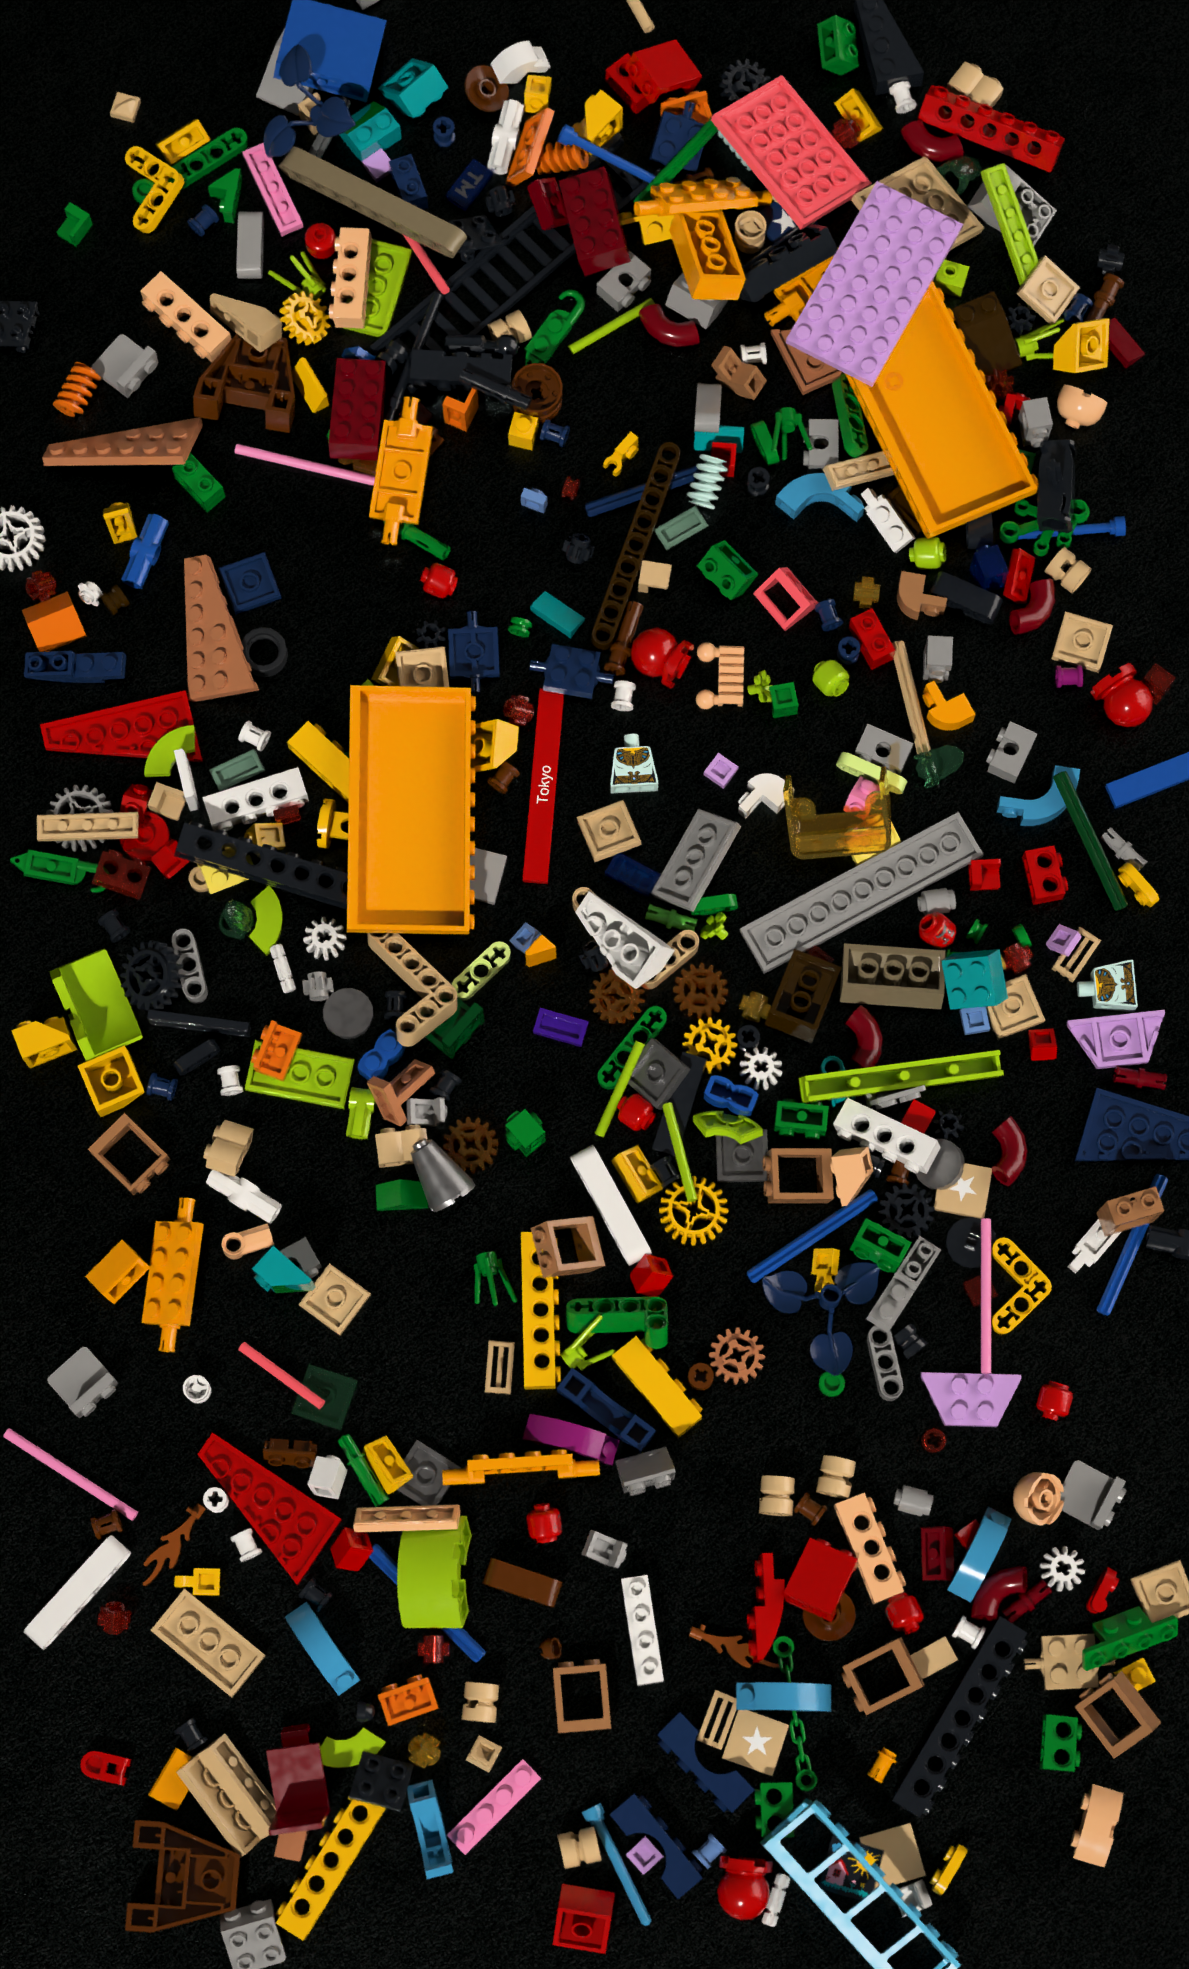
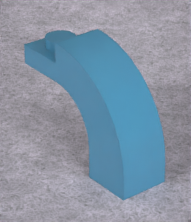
(816, 488)
(1041, 809)
(979, 1554)
(322, 1648)
(783, 1696)
(430, 1829)

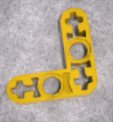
(161, 181)
(1025, 1281)

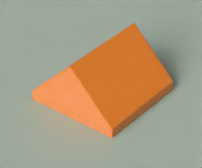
(54, 623)

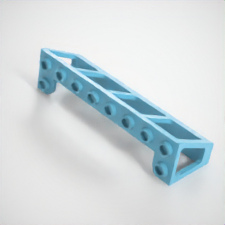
(827, 1906)

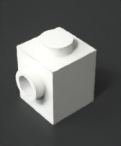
(327, 1477)

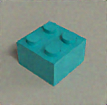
(974, 979)

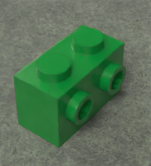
(838, 45)
(727, 570)
(801, 1119)
(524, 1131)
(880, 1246)

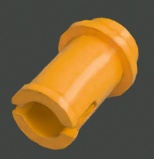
(883, 1764)

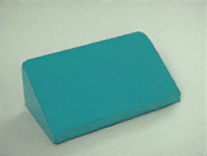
(726, 434)
(557, 614)

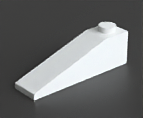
(630, 948)

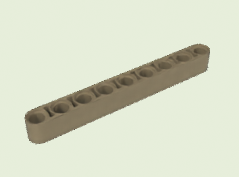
(373, 202)

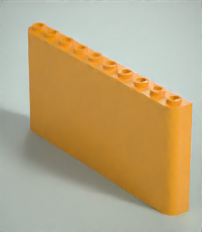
(943, 425)
(410, 810)

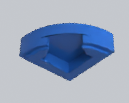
(357, 353)

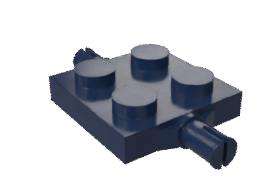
(673, 134)
(473, 652)
(571, 671)

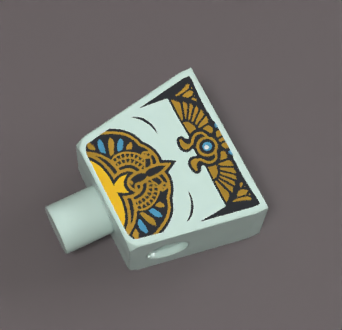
(633, 767)
(1111, 987)

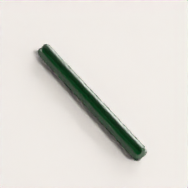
(1090, 840)

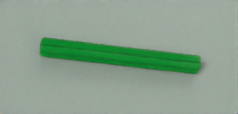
(680, 159)

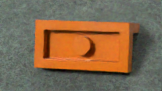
(459, 413)

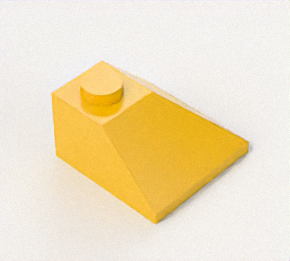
(1083, 347)
(493, 744)

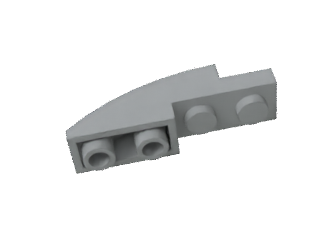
(903, 1284)

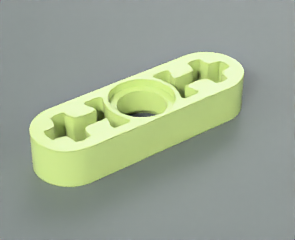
(870, 771)
(498, 962)

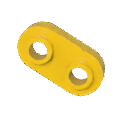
(1144, 891)
(954, 1858)

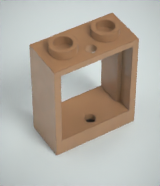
(112, 1136)
(823, 1170)
(1122, 1214)
(585, 1242)
(906, 1664)
(1134, 1702)
(581, 1725)

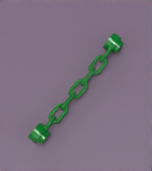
(795, 1720)

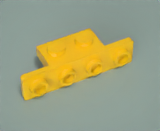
(652, 227)

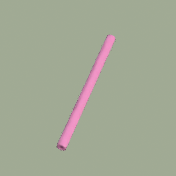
(304, 464)
(986, 1296)
(70, 1474)

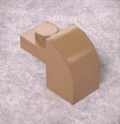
(738, 376)
(912, 600)

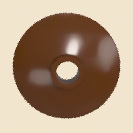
(485, 79)
(834, 1630)

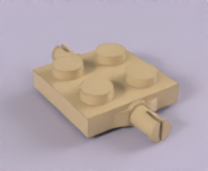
(1062, 1662)

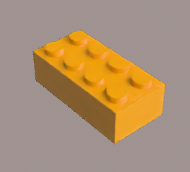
(707, 255)

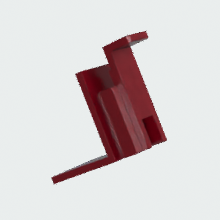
(297, 1783)

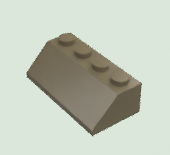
(892, 976)

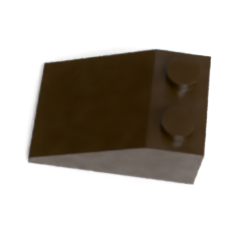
(987, 334)
(803, 996)

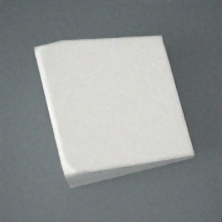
(917, 1895)

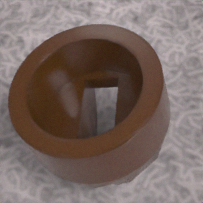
(551, 1648)

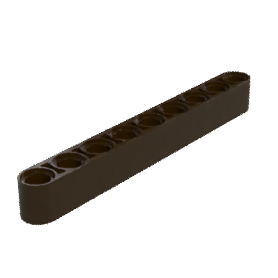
(640, 535)

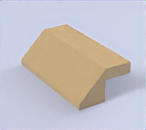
(230, 1794)

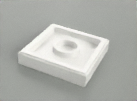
(186, 779)

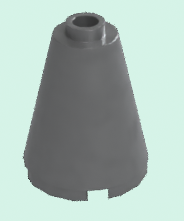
(439, 1175)

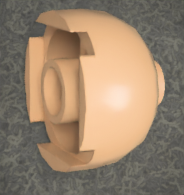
(1079, 407)
(1038, 1498)

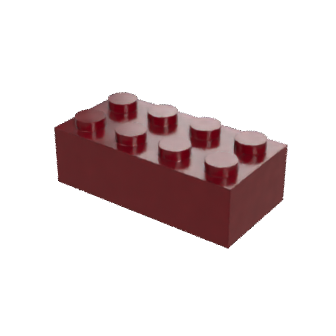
(594, 221)
(357, 409)

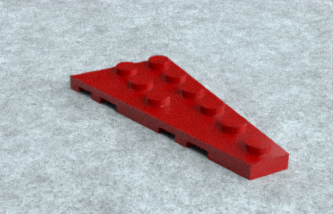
(123, 729)
(281, 1515)

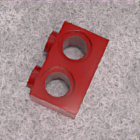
(625, 86)
(1038, 875)

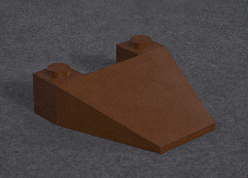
(251, 380)
(192, 1878)

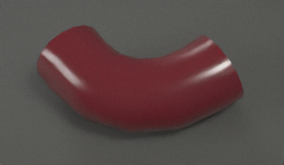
(930, 146)
(668, 331)
(1037, 611)
(868, 1036)
(1013, 1151)
(995, 1589)

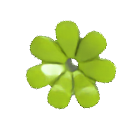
(761, 687)
(715, 927)

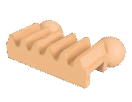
(729, 675)

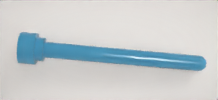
(595, 1817)

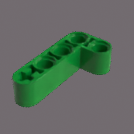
(621, 1315)

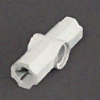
(505, 137)
(245, 1195)

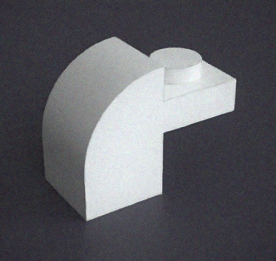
(517, 61)
(763, 788)

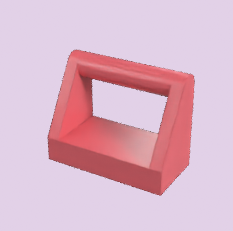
(794, 588)

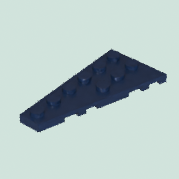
(1132, 1131)

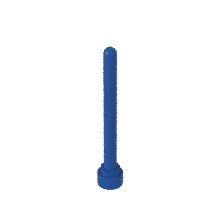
(569, 137)
(1116, 526)

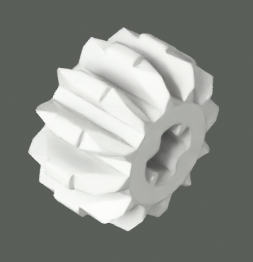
(327, 946)
(761, 1077)
(1064, 1559)

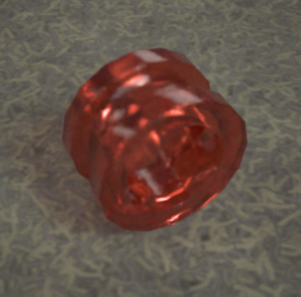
(570, 488)
(930, 1448)

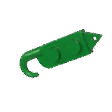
(553, 330)
(55, 868)

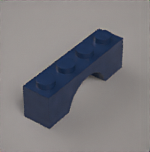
(605, 1411)
(728, 1788)
(679, 1873)

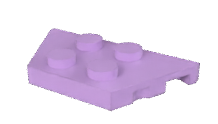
(1118, 1038)
(970, 1398)

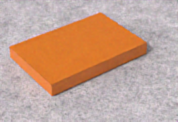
(529, 147)

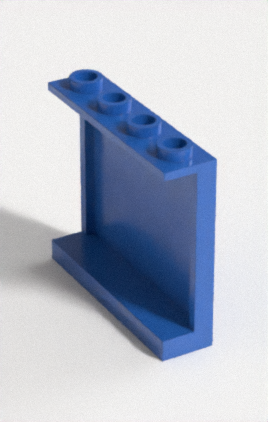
(339, 44)

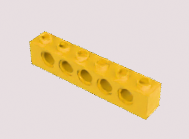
(534, 1376)
(301, 1924)

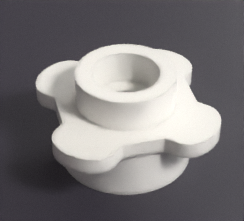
(89, 593)

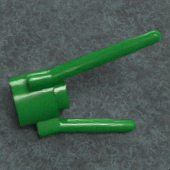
(787, 421)
(487, 1265)

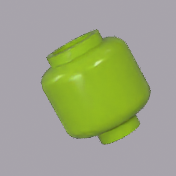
(928, 553)
(830, 678)

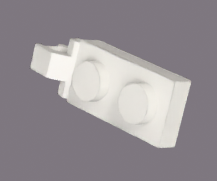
(887, 520)
(1091, 1247)

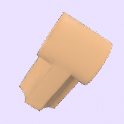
(251, 1241)

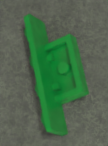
(1125, 1635)

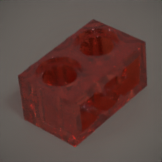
(119, 881)

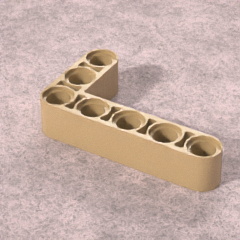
(680, 954)
(416, 979)

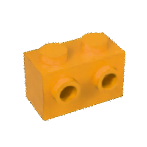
(117, 1272)

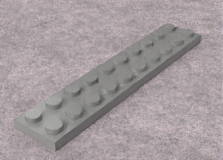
(861, 892)

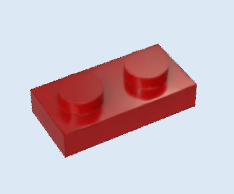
(1019, 576)

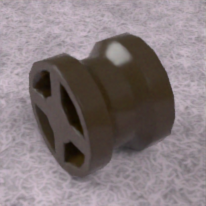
(114, 599)

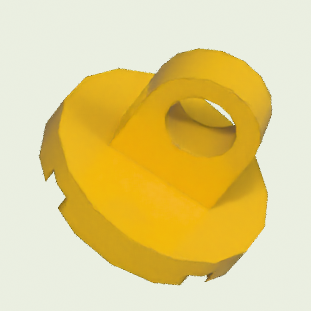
(330, 824)

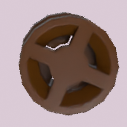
(697, 1379)

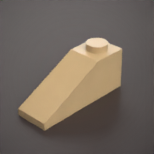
(249, 321)

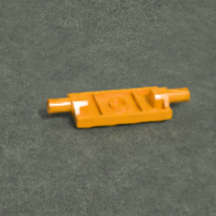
(701, 197)
(796, 293)
(401, 471)
(173, 1274)
(532, 1462)

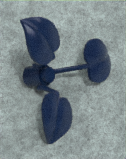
(329, 117)
(856, 1281)

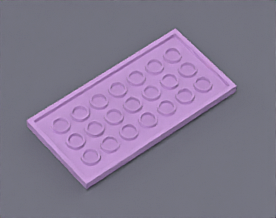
(874, 284)

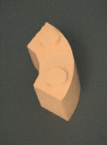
(1098, 1822)

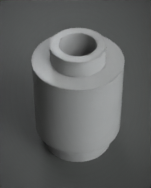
(936, 901)
(913, 1501)

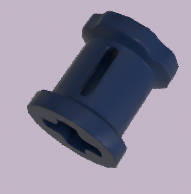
(444, 124)
(203, 220)
(1077, 309)
(554, 433)
(828, 615)
(848, 642)
(162, 1086)

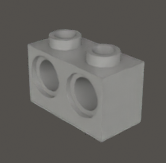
(1035, 422)

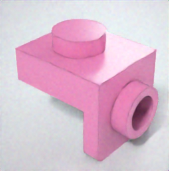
(858, 795)

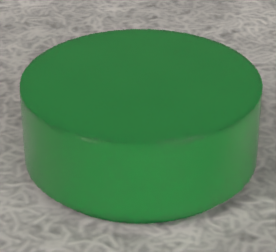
(141, 189)
(1021, 935)
(831, 1385)

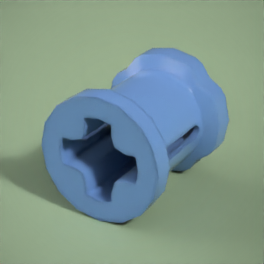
(709, 1851)

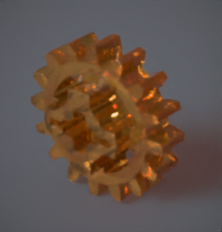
(708, 983)
(614, 1005)
(477, 1136)

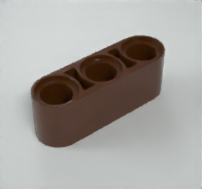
(522, 1582)

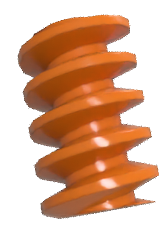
(561, 158)
(76, 389)

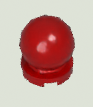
(658, 654)
(1125, 699)
(744, 1889)

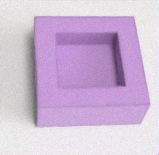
(377, 165)
(721, 770)
(1063, 940)
(644, 1855)

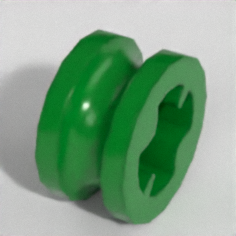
(520, 627)
(976, 931)

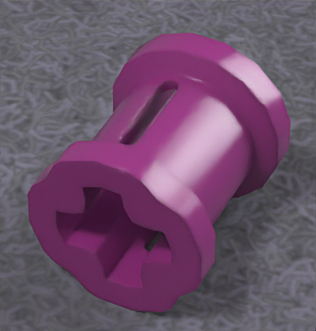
(1069, 676)

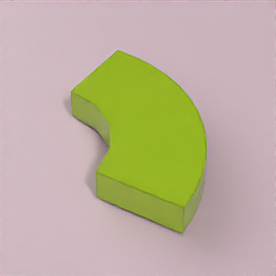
(162, 754)
(269, 920)
(736, 1127)
(349, 1752)

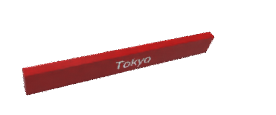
(543, 787)

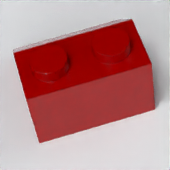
(583, 1918)

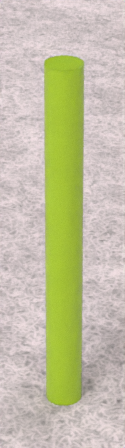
(609, 327)
(619, 1089)
(679, 1152)

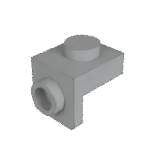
(426, 1111)
(604, 1549)

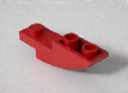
(765, 1619)

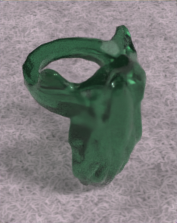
(964, 168)
(938, 763)
(238, 918)

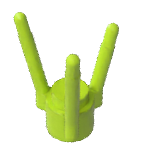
(311, 283)
(1028, 343)
(575, 1354)

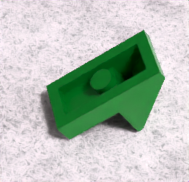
(228, 190)

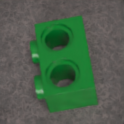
(199, 483)
(1052, 1742)
(767, 1810)

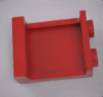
(662, 70)
(820, 1578)

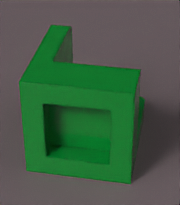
(76, 224)
(783, 700)

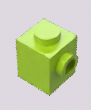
(951, 278)

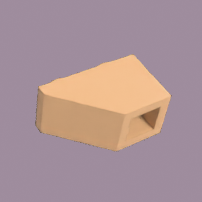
(852, 1170)

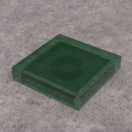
(332, 1388)

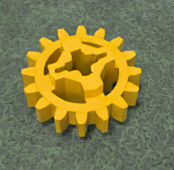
(304, 318)
(719, 1040)

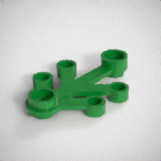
(1018, 530)

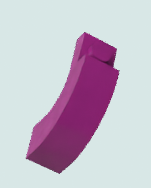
(571, 1437)

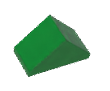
(400, 1195)

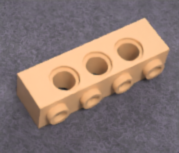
(163, 289)
(352, 313)
(877, 1588)

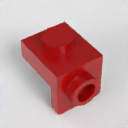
(1012, 402)
(136, 800)

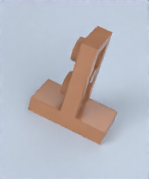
(391, 1095)

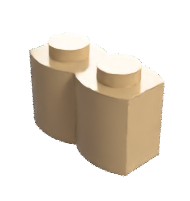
(975, 85)
(395, 1146)
(228, 1148)

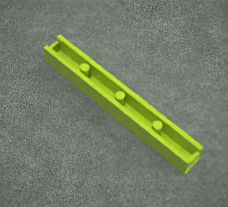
(900, 1076)

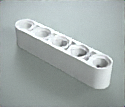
(610, 1204)
(77, 1592)

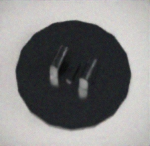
(964, 1242)

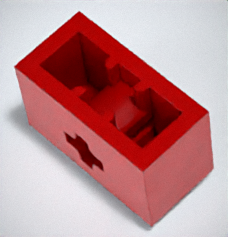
(872, 638)

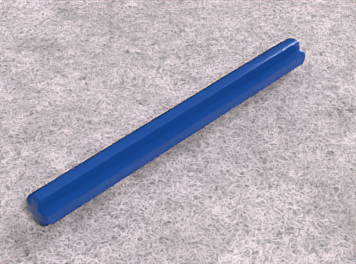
(812, 1236)
(1126, 1257)
(457, 1635)

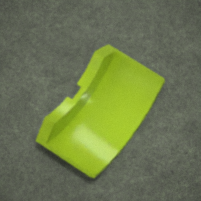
(99, 1009)
(430, 1577)

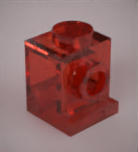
(1158, 682)

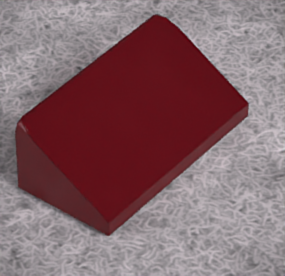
(548, 203)
(1122, 344)
(937, 1553)

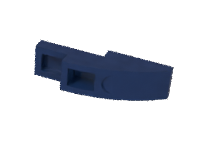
(72, 667)

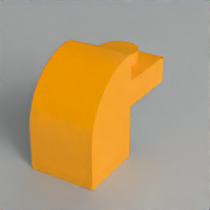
(947, 714)

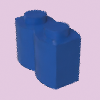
(385, 1053)
(724, 1094)

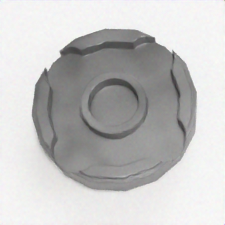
(348, 1013)
(945, 1168)

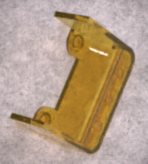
(839, 833)

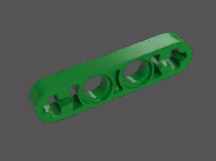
(211, 163)
(849, 417)
(628, 1043)

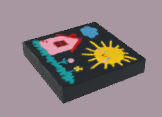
(847, 1875)

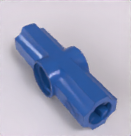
(145, 551)

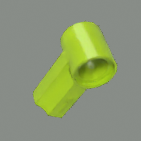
(361, 1108)

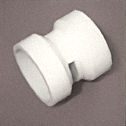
(193, 1386)

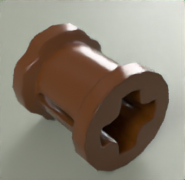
(503, 777)
(898, 1174)
(810, 1509)
(112, 1517)

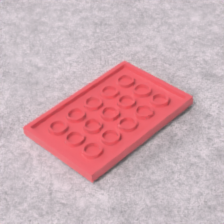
(790, 151)

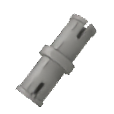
(1123, 849)

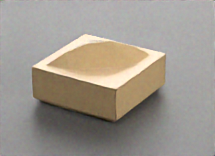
(125, 107)
(483, 1753)

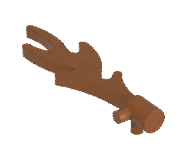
(173, 1548)
(736, 1651)

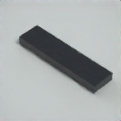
(199, 1023)
(682, 1102)

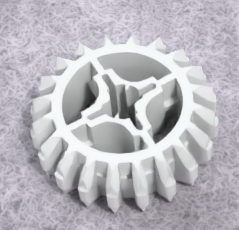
(21, 536)

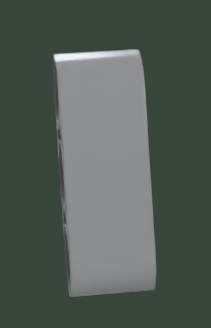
(250, 245)
(708, 408)
(193, 977)
(885, 1375)

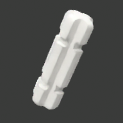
(282, 968)
(776, 1900)

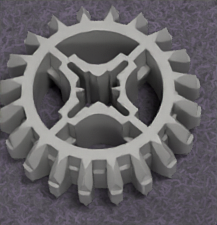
(71, 799)

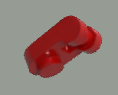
(1105, 1583)
(95, 1765)

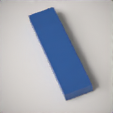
(1149, 781)

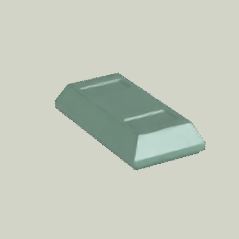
(680, 527)
(237, 770)

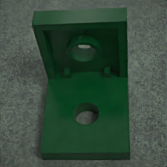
(457, 1029)

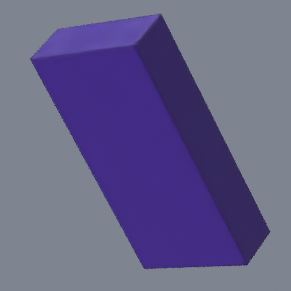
(560, 1027)

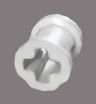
(902, 97)
(753, 354)
(623, 695)
(254, 735)
(230, 1080)
(210, 1493)
(246, 1545)
(968, 1632)

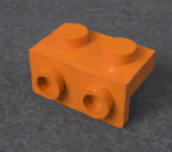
(701, 110)
(276, 1051)
(408, 1700)

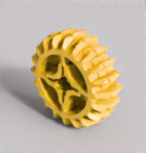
(704, 1213)

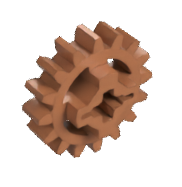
(732, 1344)

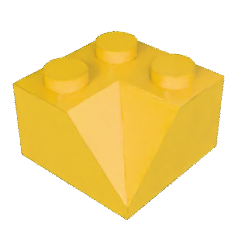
(601, 120)
(43, 1042)
(111, 1080)

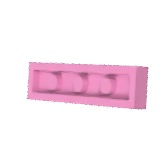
(273, 190)
(494, 1806)

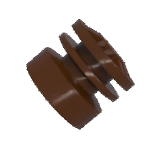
(542, 380)

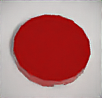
(152, 837)

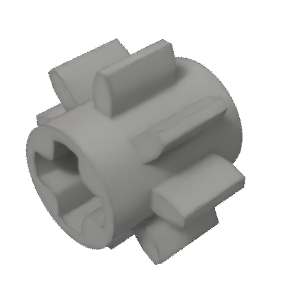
(317, 986)

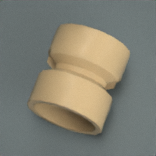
(750, 232)
(513, 325)
(1074, 576)
(836, 1477)
(776, 1495)
(480, 1702)
(579, 1847)

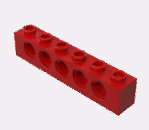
(979, 132)

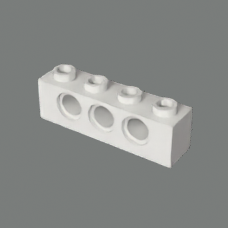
(242, 795)
(855, 1114)
(642, 1630)

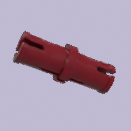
(1140, 1077)
(1026, 1601)

